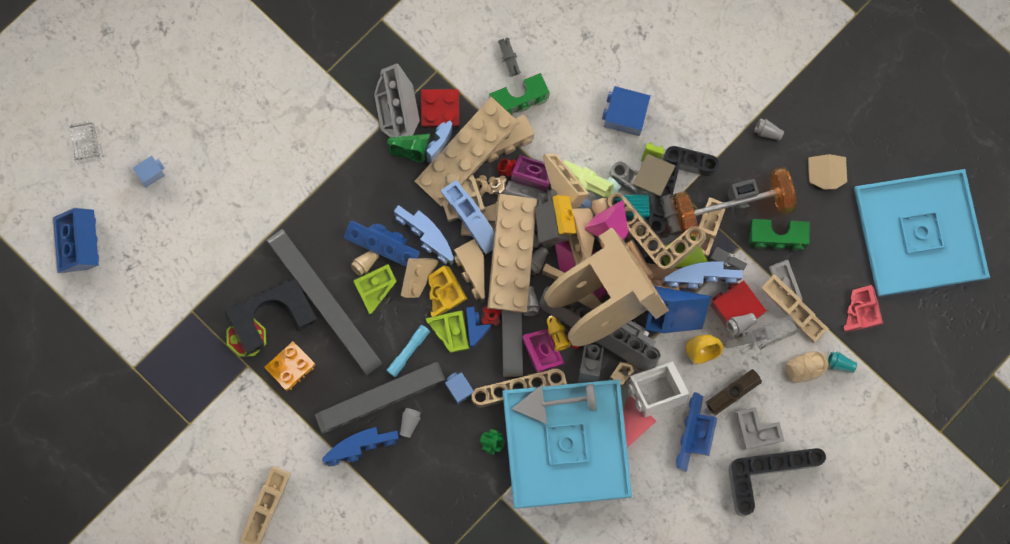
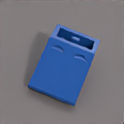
(685, 312)

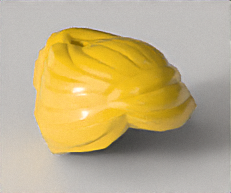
(703, 348)

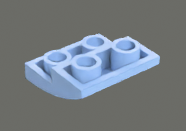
(443, 137)

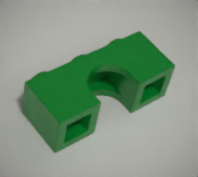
(535, 93)
(762, 235)

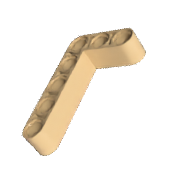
(650, 236)
(525, 381)

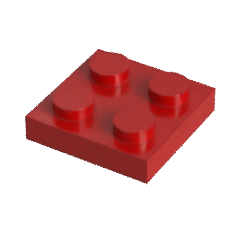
(439, 107)

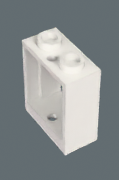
(670, 372)

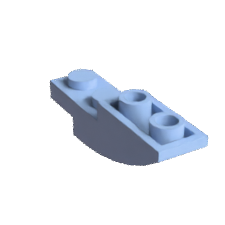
(470, 215)
(432, 238)
(693, 275)

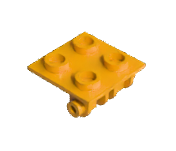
(290, 366)

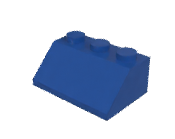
(76, 240)

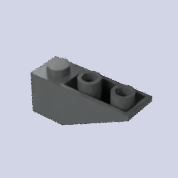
(590, 363)

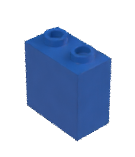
(626, 110)

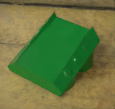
(411, 146)

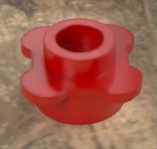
(506, 167)
(488, 320)

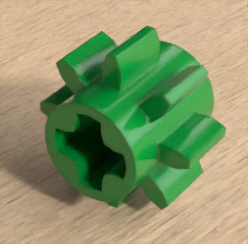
(492, 442)

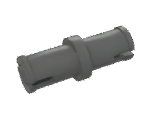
(509, 57)
(671, 214)

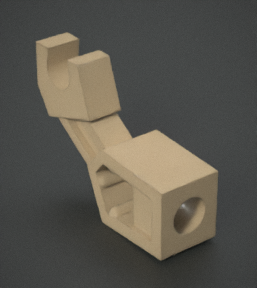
(627, 366)

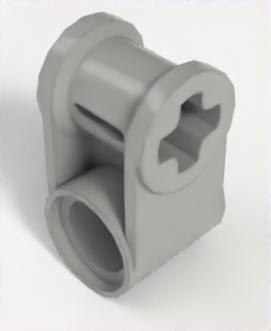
(627, 179)

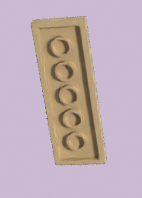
(467, 149)
(512, 253)

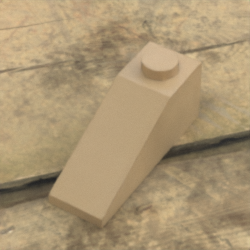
(564, 181)
(582, 241)

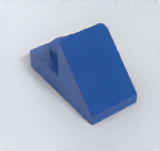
(475, 332)

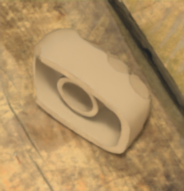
(806, 367)

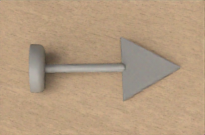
(535, 406)

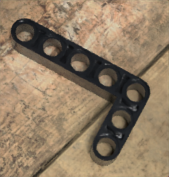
(682, 164)
(767, 468)

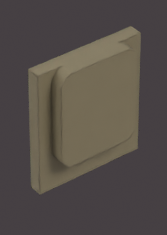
(653, 175)

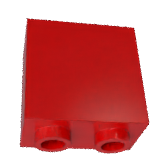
(737, 302)

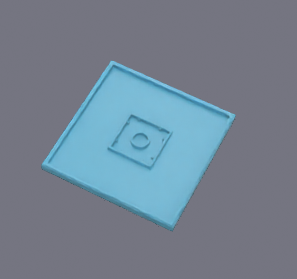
(921, 233)
(575, 454)

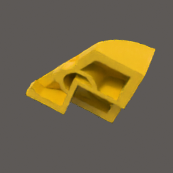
(445, 291)

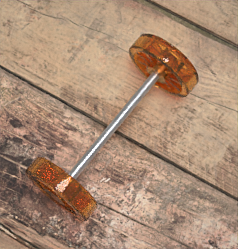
(782, 192)

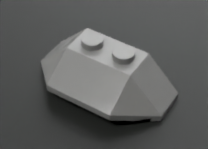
(396, 103)

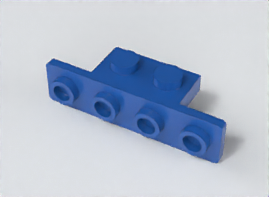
(381, 242)
(698, 433)

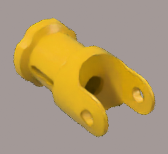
(557, 332)

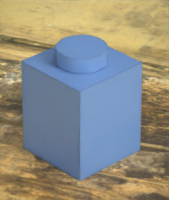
(149, 171)
(459, 387)

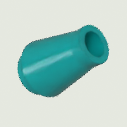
(840, 362)

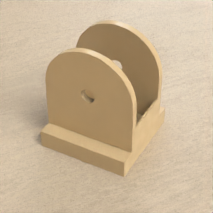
(623, 279)

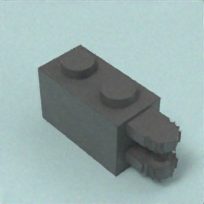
(546, 220)

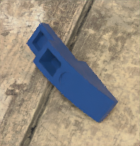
(351, 447)

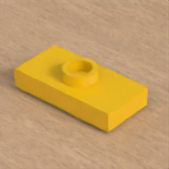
(564, 215)

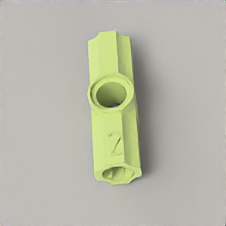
(591, 180)

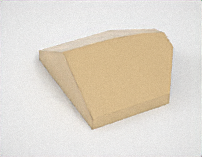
(827, 171)

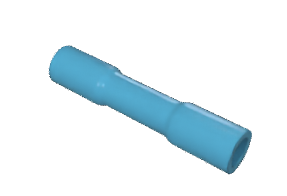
(400, 361)

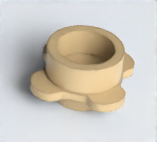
(485, 187)
(500, 188)

